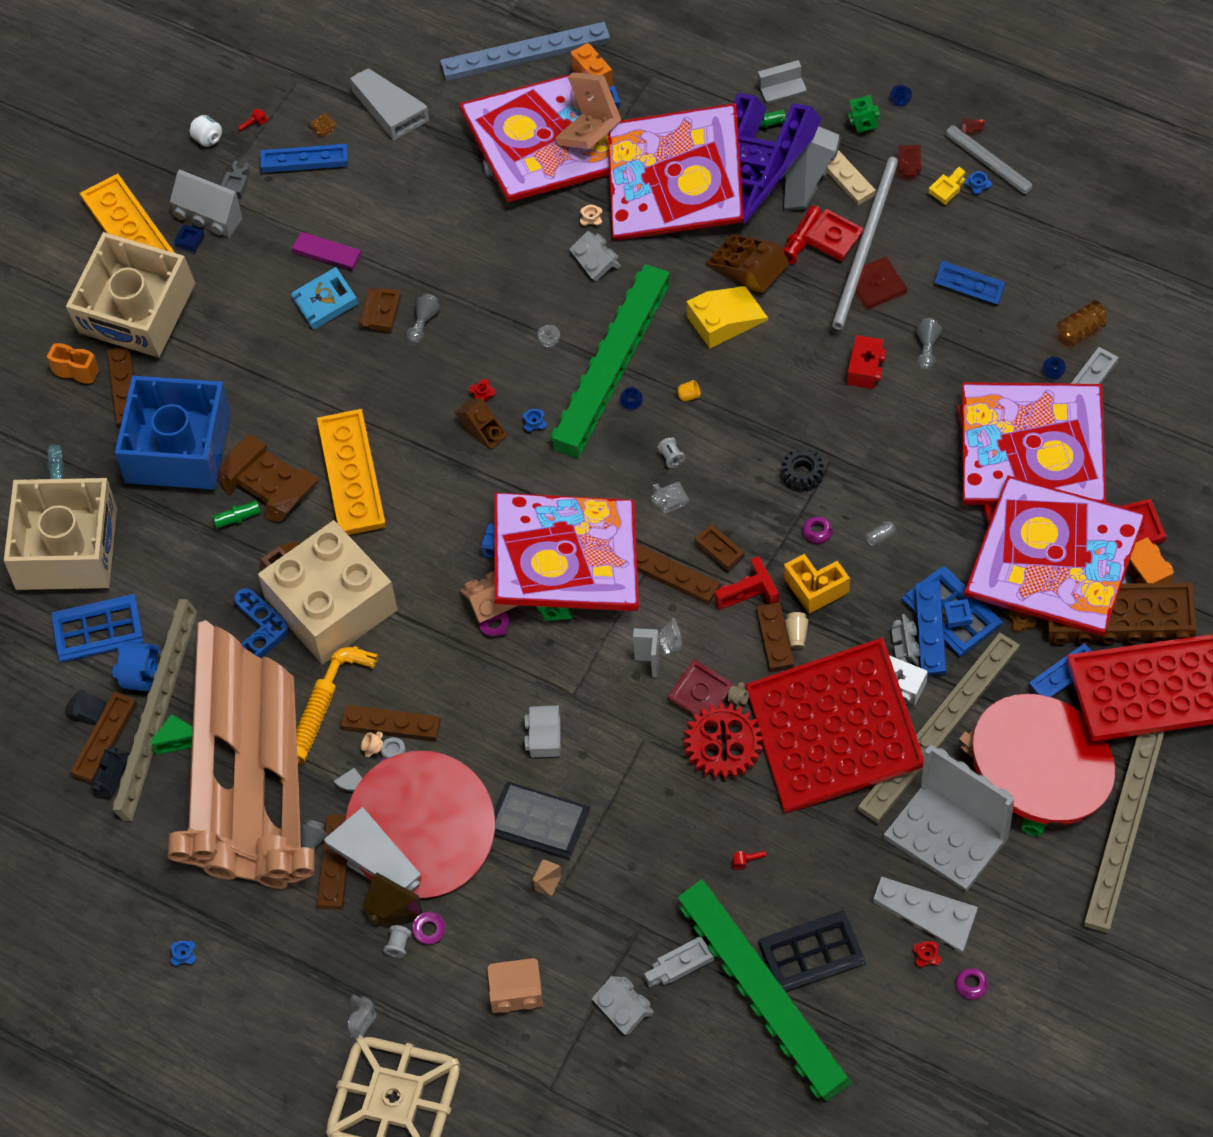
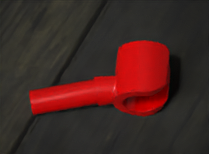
(257, 116)
(741, 857)

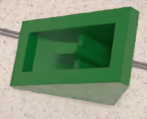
(172, 736)

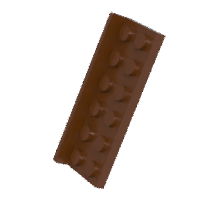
(1140, 614)

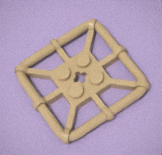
(385, 1082)

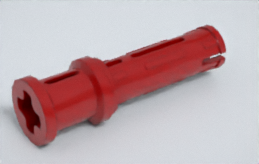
(796, 241)

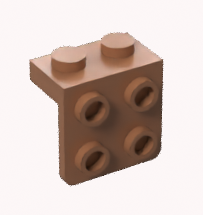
(482, 598)
(515, 985)

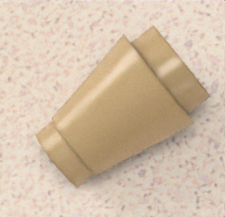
(796, 629)

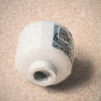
(205, 130)

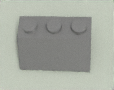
(205, 204)

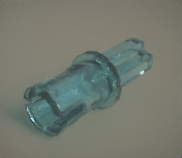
(55, 463)

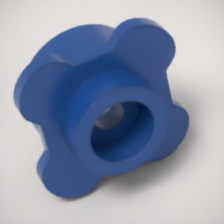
(978, 177)
(534, 414)
(183, 946)

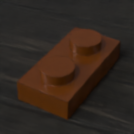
(719, 547)

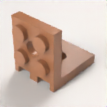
(598, 112)

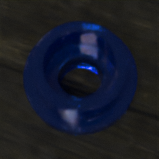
(901, 95)
(1054, 372)
(631, 393)

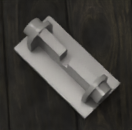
(905, 632)

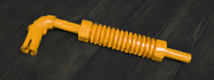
(321, 697)

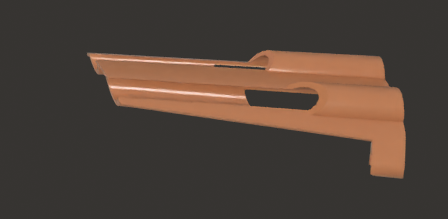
(253, 710)

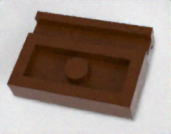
(380, 309)

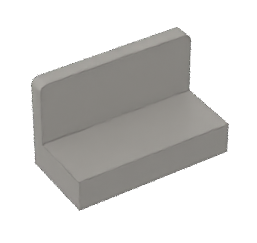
(781, 82)
(647, 647)

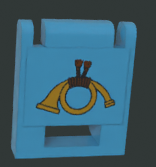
(320, 301)

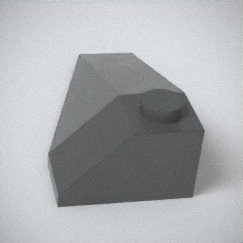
(809, 168)

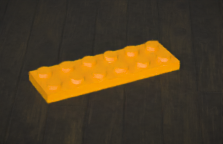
(121, 213)
(351, 472)

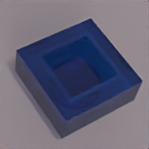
(189, 237)

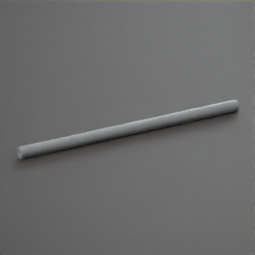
(865, 243)

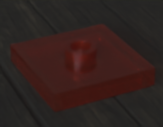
(879, 283)

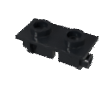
(105, 782)

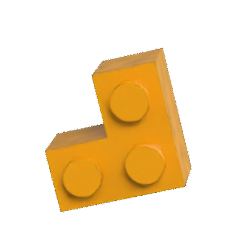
(816, 587)

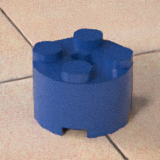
(136, 665)

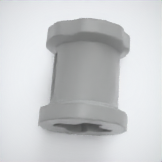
(670, 462)
(397, 941)

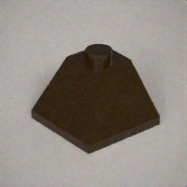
(390, 903)

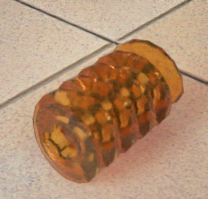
(1082, 322)

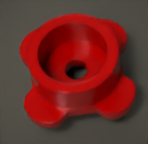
(482, 385)
(932, 949)

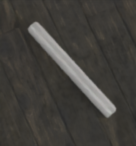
(989, 159)

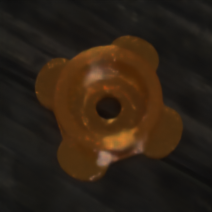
(323, 124)
(1021, 625)

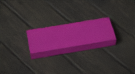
(326, 251)

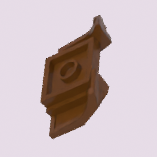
(265, 477)

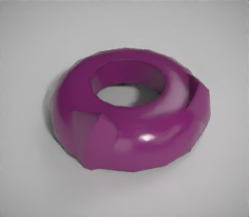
(817, 537)
(501, 630)
(424, 918)
(971, 993)

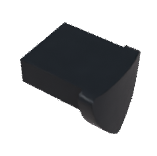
(85, 707)

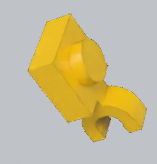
(946, 188)

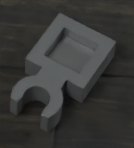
(238, 179)

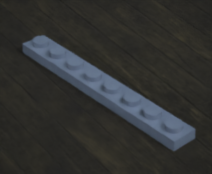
(524, 51)

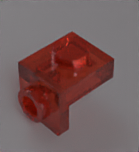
(909, 159)

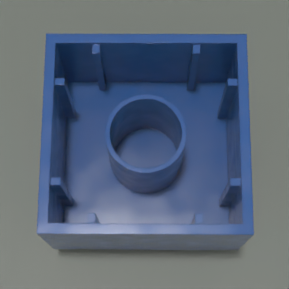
(173, 432)

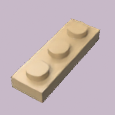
(850, 179)

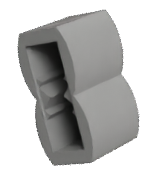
(543, 731)

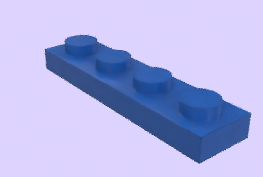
(304, 158)
(931, 628)

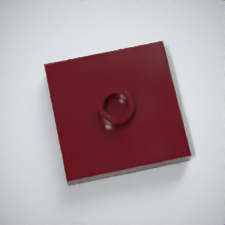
(699, 688)

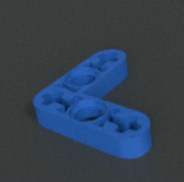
(265, 630)

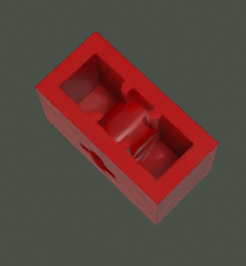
(865, 362)

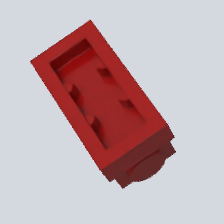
(748, 587)

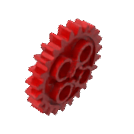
(700, 741)

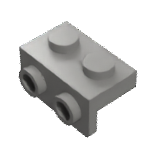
(594, 255)
(622, 1003)

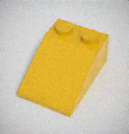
(724, 314)

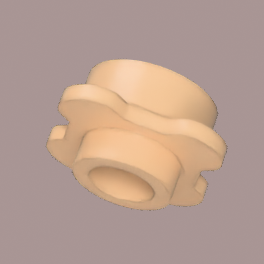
(591, 210)
(372, 743)

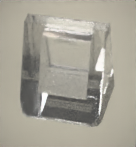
(670, 637)

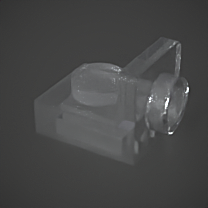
(669, 497)
(361, 1020)

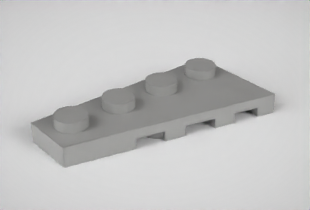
(936, 914)

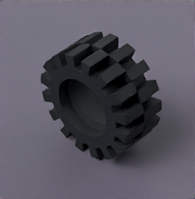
(802, 458)

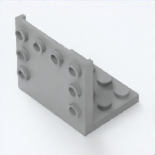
(953, 820)

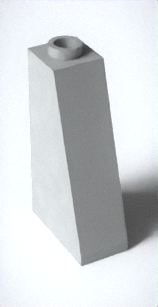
(389, 104)
(372, 850)

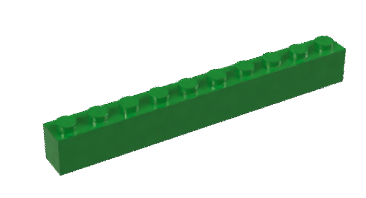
(611, 361)
(765, 991)

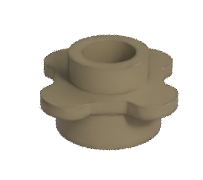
(738, 695)

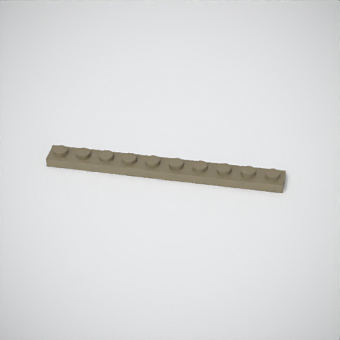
(155, 710)
(944, 721)
(1123, 832)

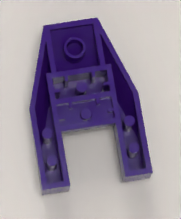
(765, 161)

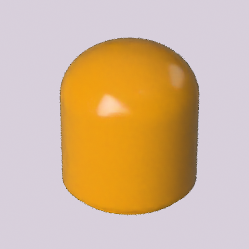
(688, 391)

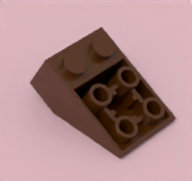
(749, 262)

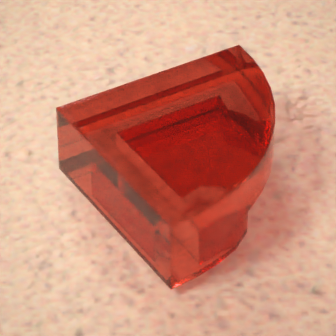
(970, 124)

